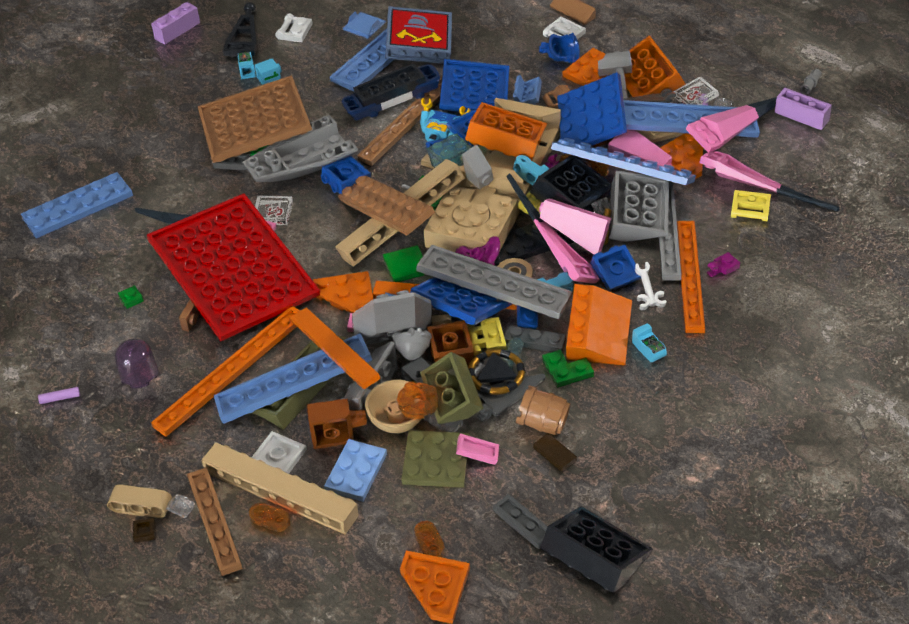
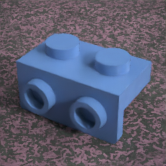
(527, 91)

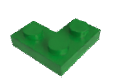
(564, 372)

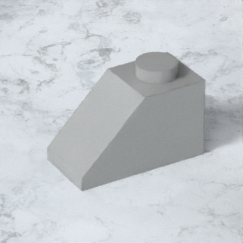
(477, 167)

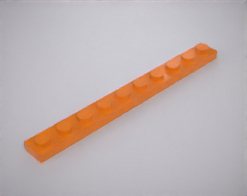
(225, 373)

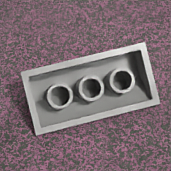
(385, 363)

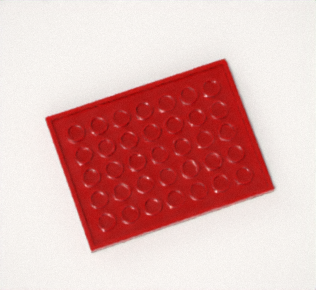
(233, 266)

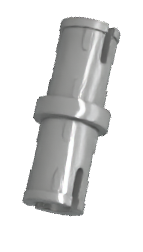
(810, 81)

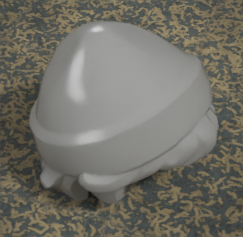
(412, 343)

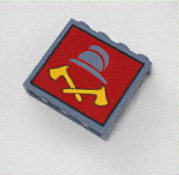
(418, 35)

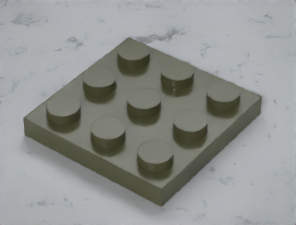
(433, 460)

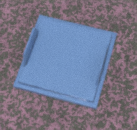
(363, 24)

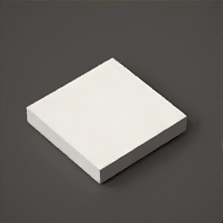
(280, 452)

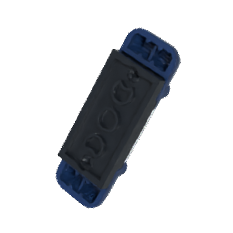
(390, 90)

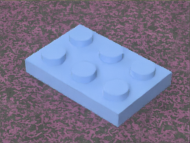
(355, 470)

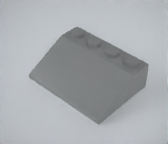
(638, 207)

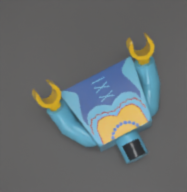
(435, 122)

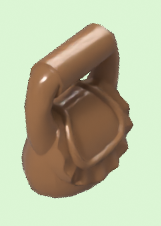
(559, 90)

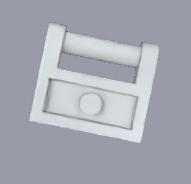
(564, 27)
(298, 30)

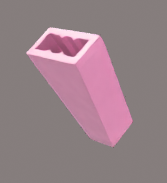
(637, 145)
(576, 223)

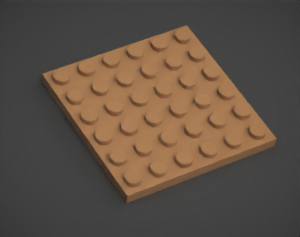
(253, 119)

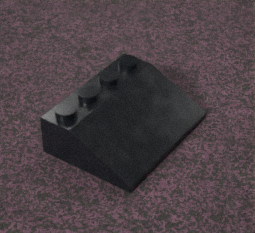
(571, 183)
(595, 548)

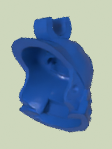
(561, 48)

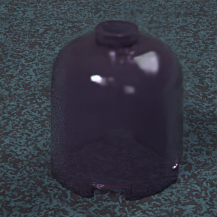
(135, 363)

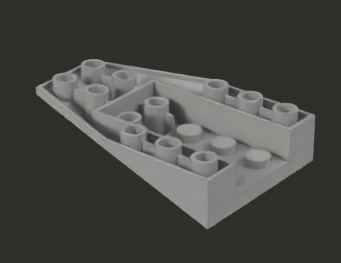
(391, 314)

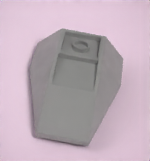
(301, 153)

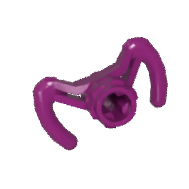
(486, 253)

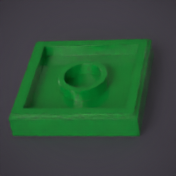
(403, 263)

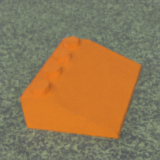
(651, 70)
(505, 131)
(598, 326)

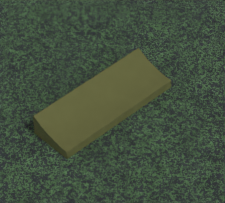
(286, 409)

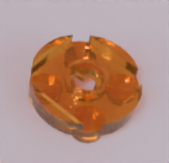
(414, 391)

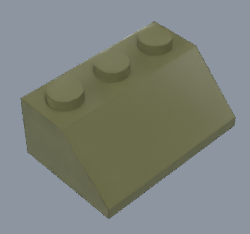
(454, 388)

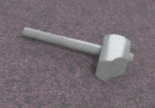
(616, 62)

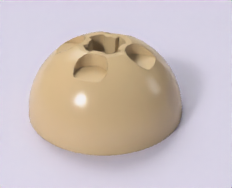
(383, 408)

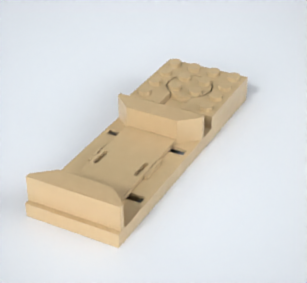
(474, 215)

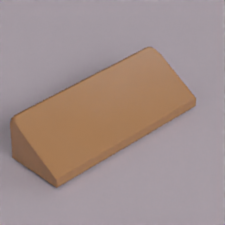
(575, 9)

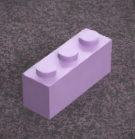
(175, 23)
(803, 108)

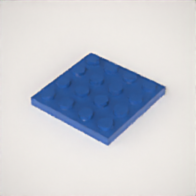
(472, 83)
(593, 111)
(459, 301)

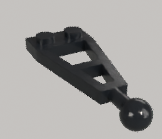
(233, 48)

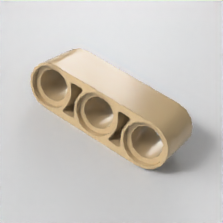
(139, 501)

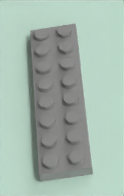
(494, 281)

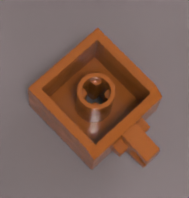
(450, 338)
(333, 422)

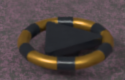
(497, 371)

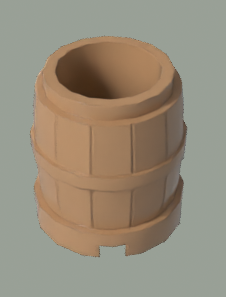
(543, 411)

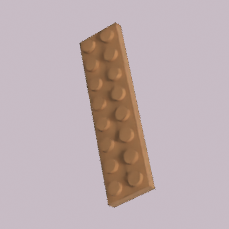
(386, 204)

